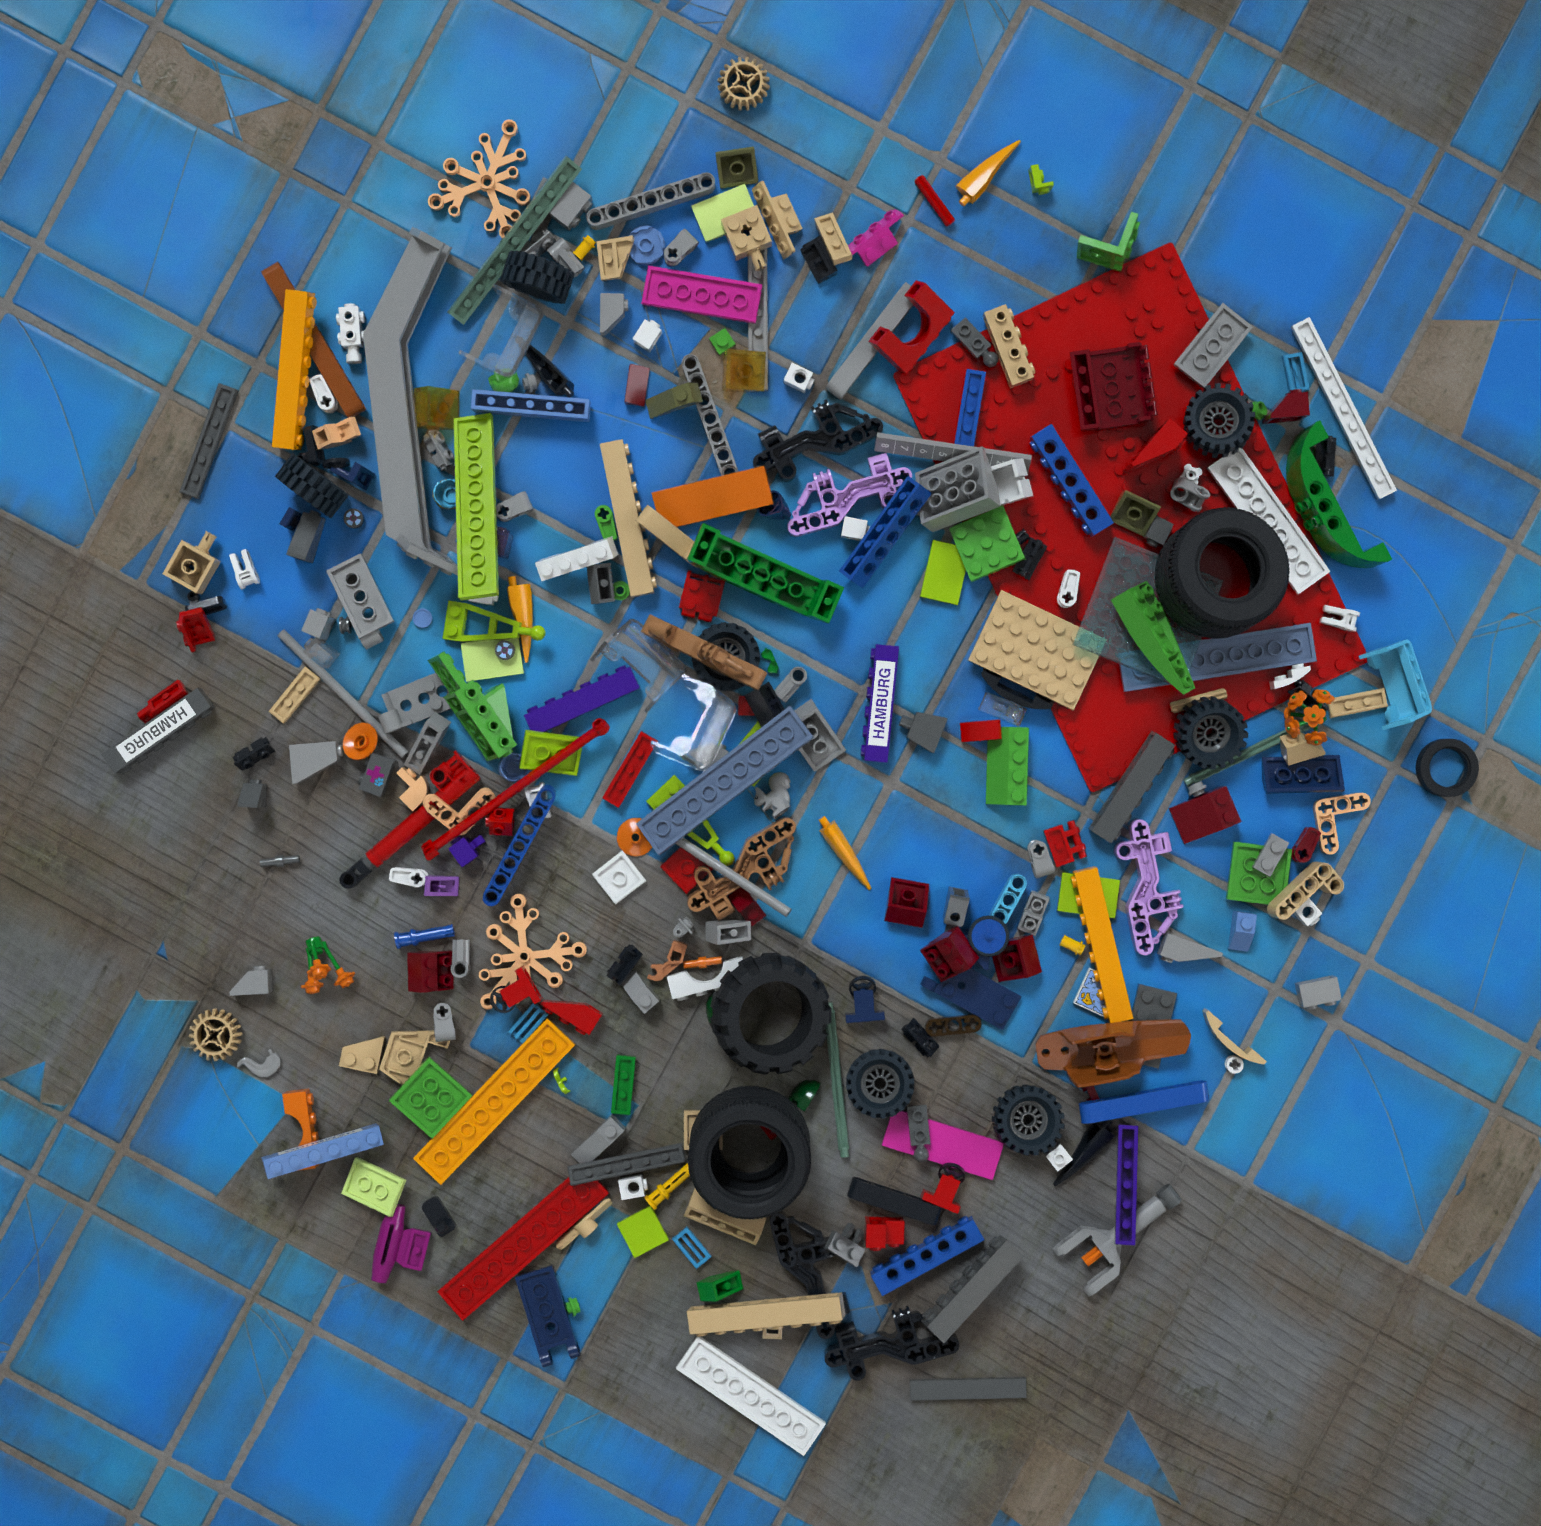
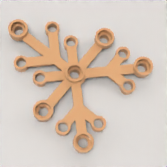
(496, 160)
(521, 925)

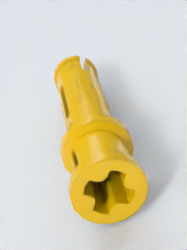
(665, 1193)

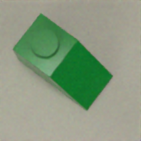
(719, 1286)

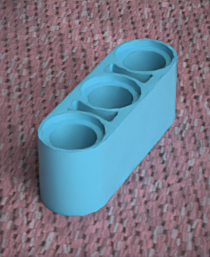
(1016, 893)

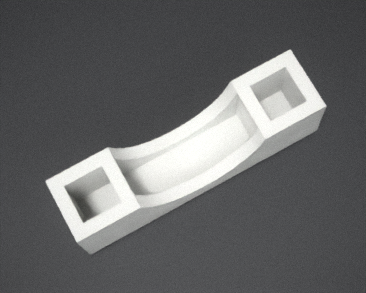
(576, 559)
(683, 984)

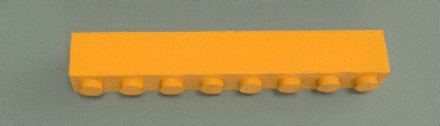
(293, 369)
(1102, 944)

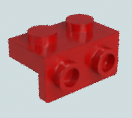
(195, 628)

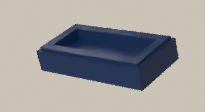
(291, 519)

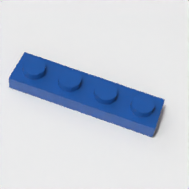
(970, 407)

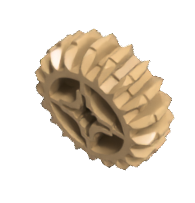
(750, 98)
(220, 1040)

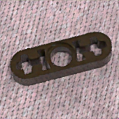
(968, 1029)

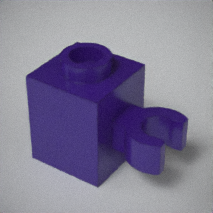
(464, 850)

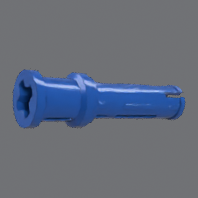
(415, 937)

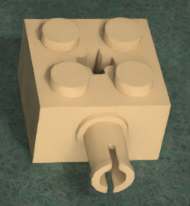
(751, 245)
(199, 557)

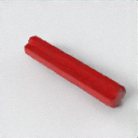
(934, 200)

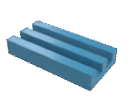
(1295, 373)
(517, 1035)
(681, 1235)

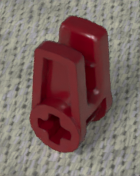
(1306, 843)

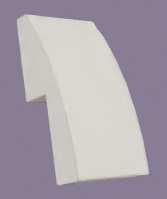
(1294, 674)

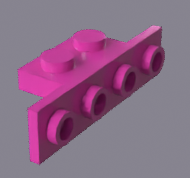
(876, 239)

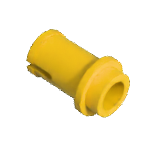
(584, 247)
(1072, 945)

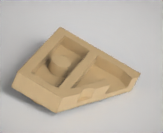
(614, 256)
(363, 1055)

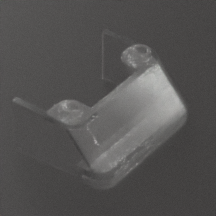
(529, 319)
(646, 656)
(709, 733)

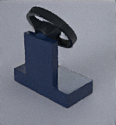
(358, 474)
(863, 1002)

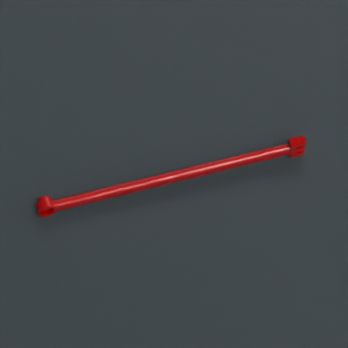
(430, 848)

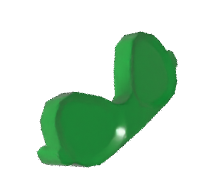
(773, 667)

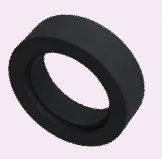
(1470, 762)

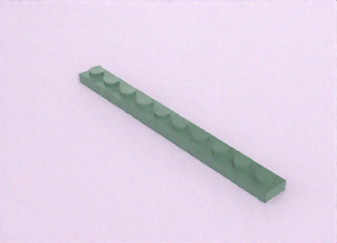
(514, 239)

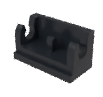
(818, 260)
(764, 703)

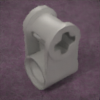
(682, 245)
(1190, 495)
(517, 505)
(1040, 862)
(443, 1026)

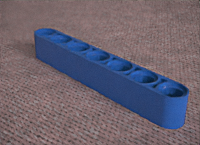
(514, 853)
(1143, 1102)

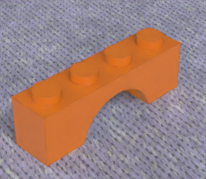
(299, 1105)

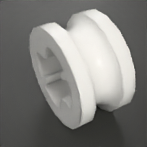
(1238, 1069)

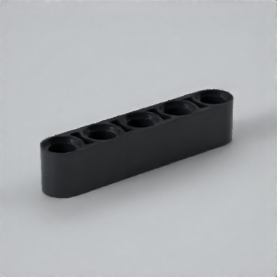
(893, 1200)

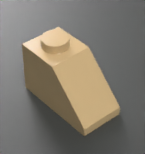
(1298, 750)

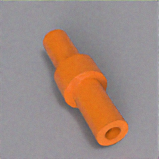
(702, 962)

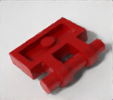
(1059, 845)

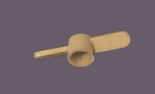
(584, 1226)

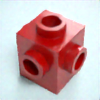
(501, 822)

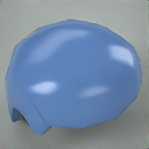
(509, 768)

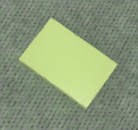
(712, 210)
(482, 663)
(373, 1186)

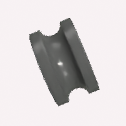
(345, 625)

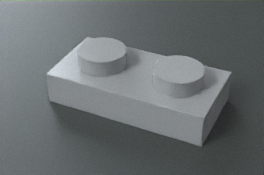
(1270, 854)

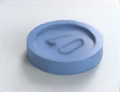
(422, 618)

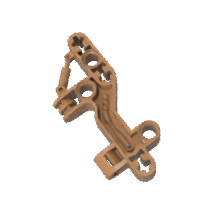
(703, 651)
(746, 864)

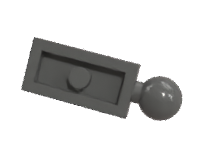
(974, 342)
(918, 1131)

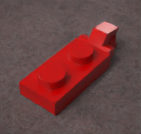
(162, 701)

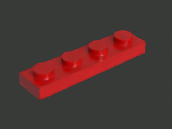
(629, 770)

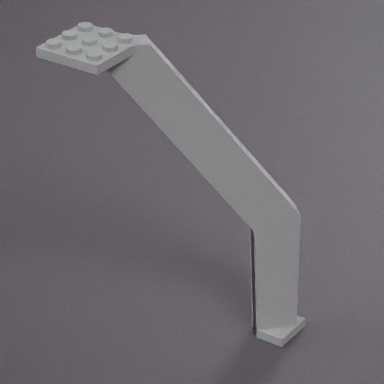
(393, 397)

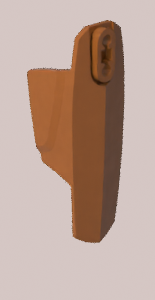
(1111, 1050)

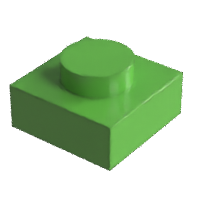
(722, 341)

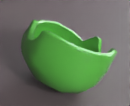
(503, 384)

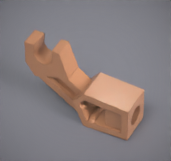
(668, 966)

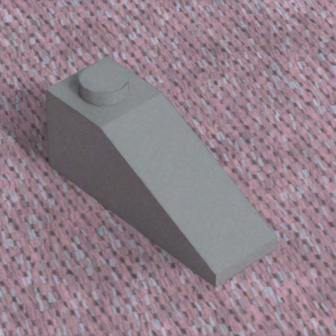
(427, 742)
(1180, 949)
(599, 1140)

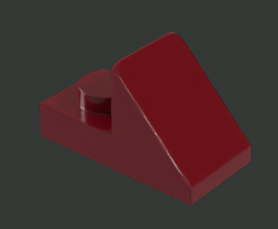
(746, 905)

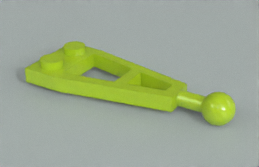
(456, 622)
(671, 787)

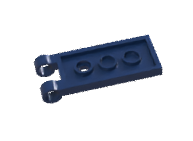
(979, 996)
(545, 1305)

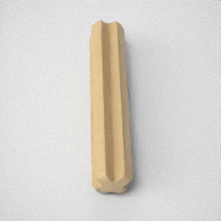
(1177, 706)

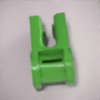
(606, 526)

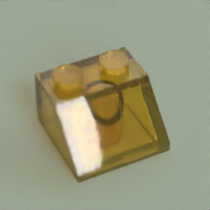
(743, 371)
(436, 407)

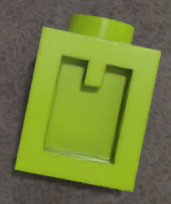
(1036, 178)

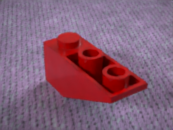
(577, 1013)

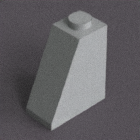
(313, 758)

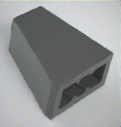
(307, 537)

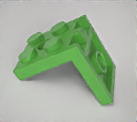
(1108, 254)

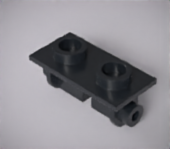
(1326, 456)
(1033, 553)
(1301, 685)
(246, 759)
(621, 969)
(925, 1043)

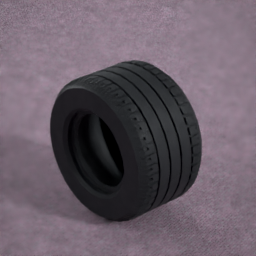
(1188, 597)
(746, 1193)

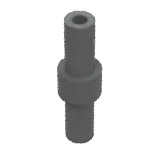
(280, 861)

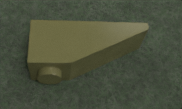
(674, 399)

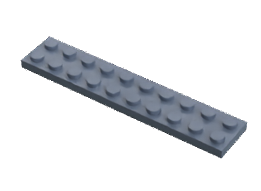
(1239, 655)
(724, 780)

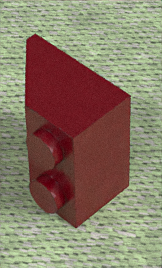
(1290, 408)
(907, 902)
(1017, 960)

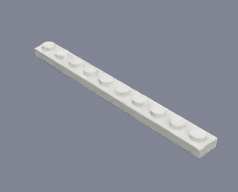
(1343, 408)

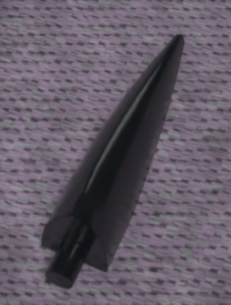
(550, 373)
(1091, 1144)

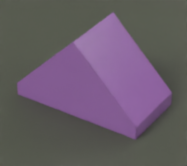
(441, 885)

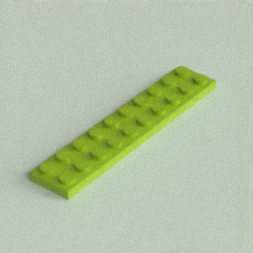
(476, 507)

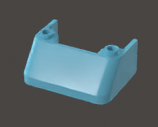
(1401, 681)

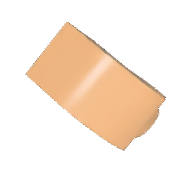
(336, 434)
(418, 788)

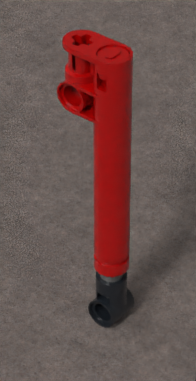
(456, 782)

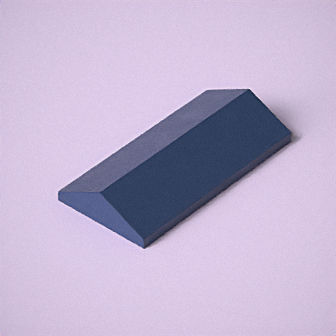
(1312, 775)

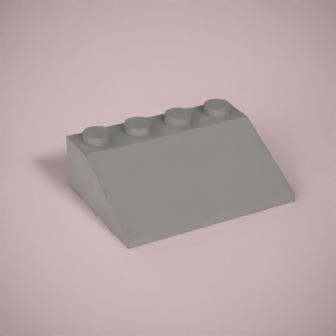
(959, 489)

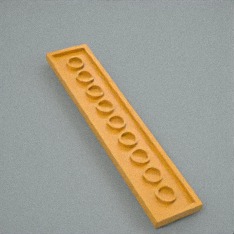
(494, 1101)

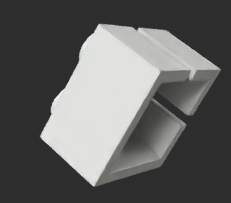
(1011, 481)

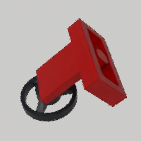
(516, 992)
(946, 1188)

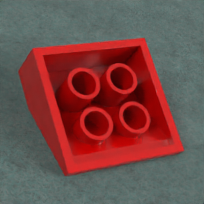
(1165, 440)

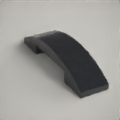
(1038, 702)

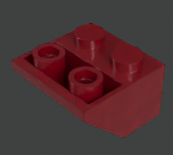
(949, 954)
(429, 971)

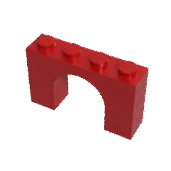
(934, 317)

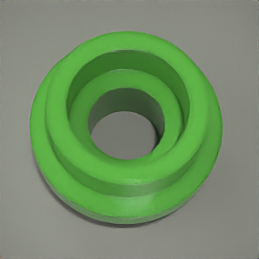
(1259, 409)
(625, 594)
(572, 1306)

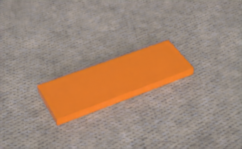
(714, 497)

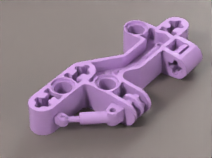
(879, 483)
(1145, 887)

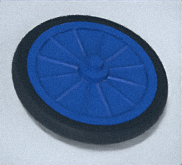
(988, 936)

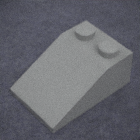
(825, 744)

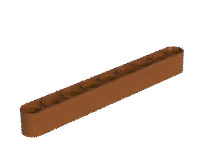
(320, 351)

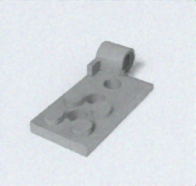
(365, 628)
(397, 718)

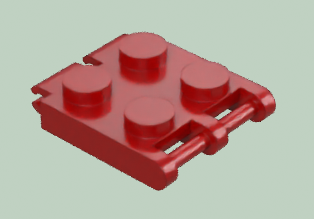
(701, 596)

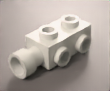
(354, 326)

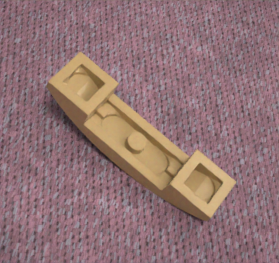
(1214, 1023)

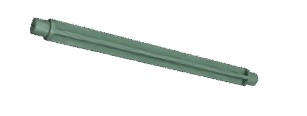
(1246, 753)
(837, 1088)

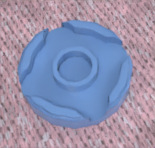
(647, 246)

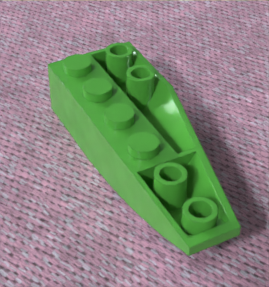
(1153, 634)

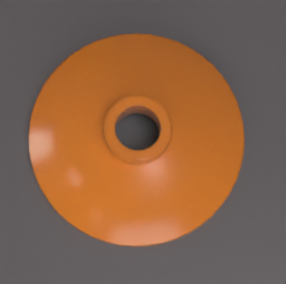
(354, 739)
(625, 840)

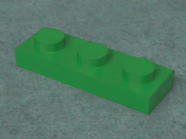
(623, 1084)

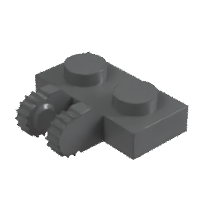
(843, 1247)

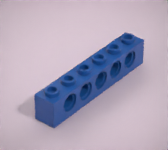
(1050, 436)
(885, 532)
(921, 1265)

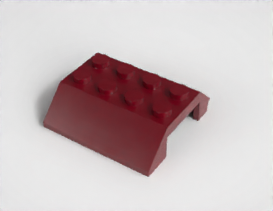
(1113, 387)

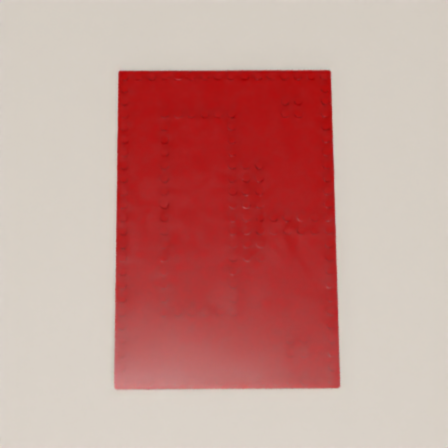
(1160, 309)

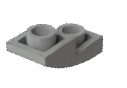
(1033, 912)

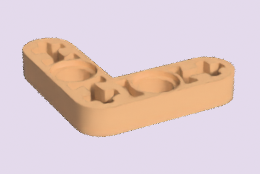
(463, 814)
(1328, 816)

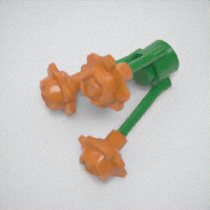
(318, 971)

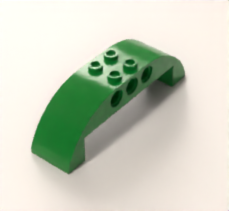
(1320, 508)
(764, 575)

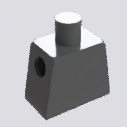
(924, 729)
(956, 902)

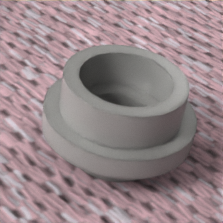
(529, 382)
(1196, 789)

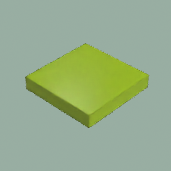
(642, 1231)

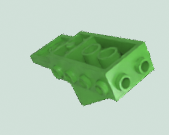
(481, 714)

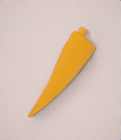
(977, 181)
(521, 606)
(842, 848)

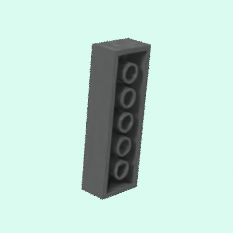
(971, 1288)

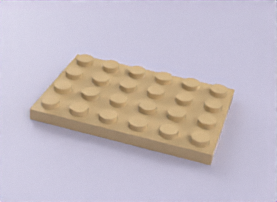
(1033, 650)

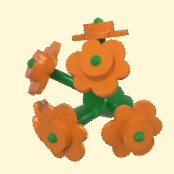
(1311, 716)

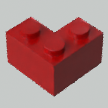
(883, 1231)

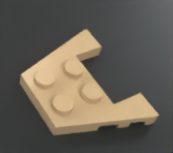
(406, 1052)

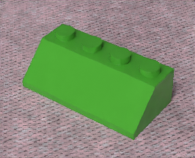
(1007, 767)

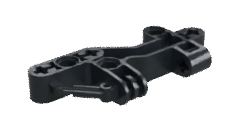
(821, 441)
(802, 1266)
(880, 1342)

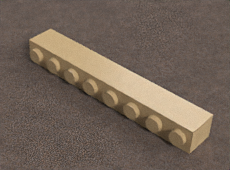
(626, 511)
(766, 1313)

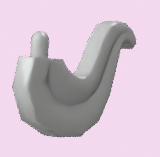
(266, 1069)

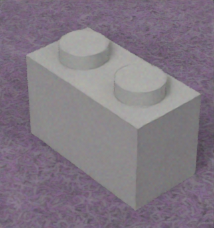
(571, 206)
(319, 623)
(1318, 991)

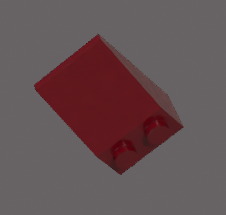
(1205, 814)

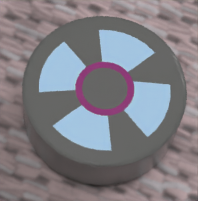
(353, 518)
(504, 650)

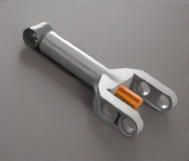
(1105, 1239)

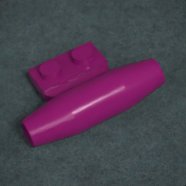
(398, 1245)

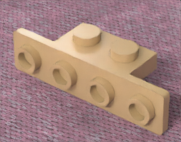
(779, 217)

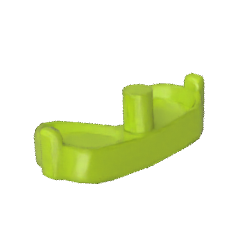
(560, 1081)

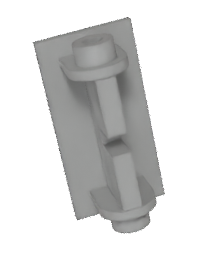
(543, 241)
(435, 441)
(683, 927)

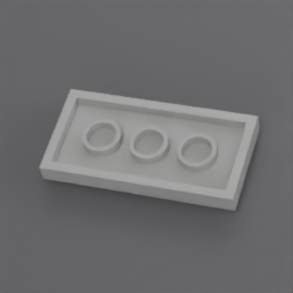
(1213, 345)

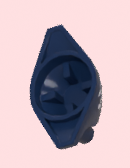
(776, 511)

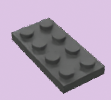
(1152, 1004)

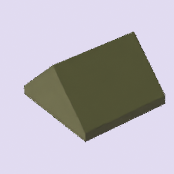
(736, 167)
(1134, 512)

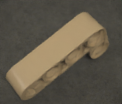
(666, 532)
(1282, 905)

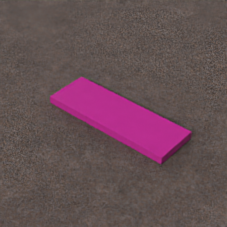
(702, 294)
(948, 1145)

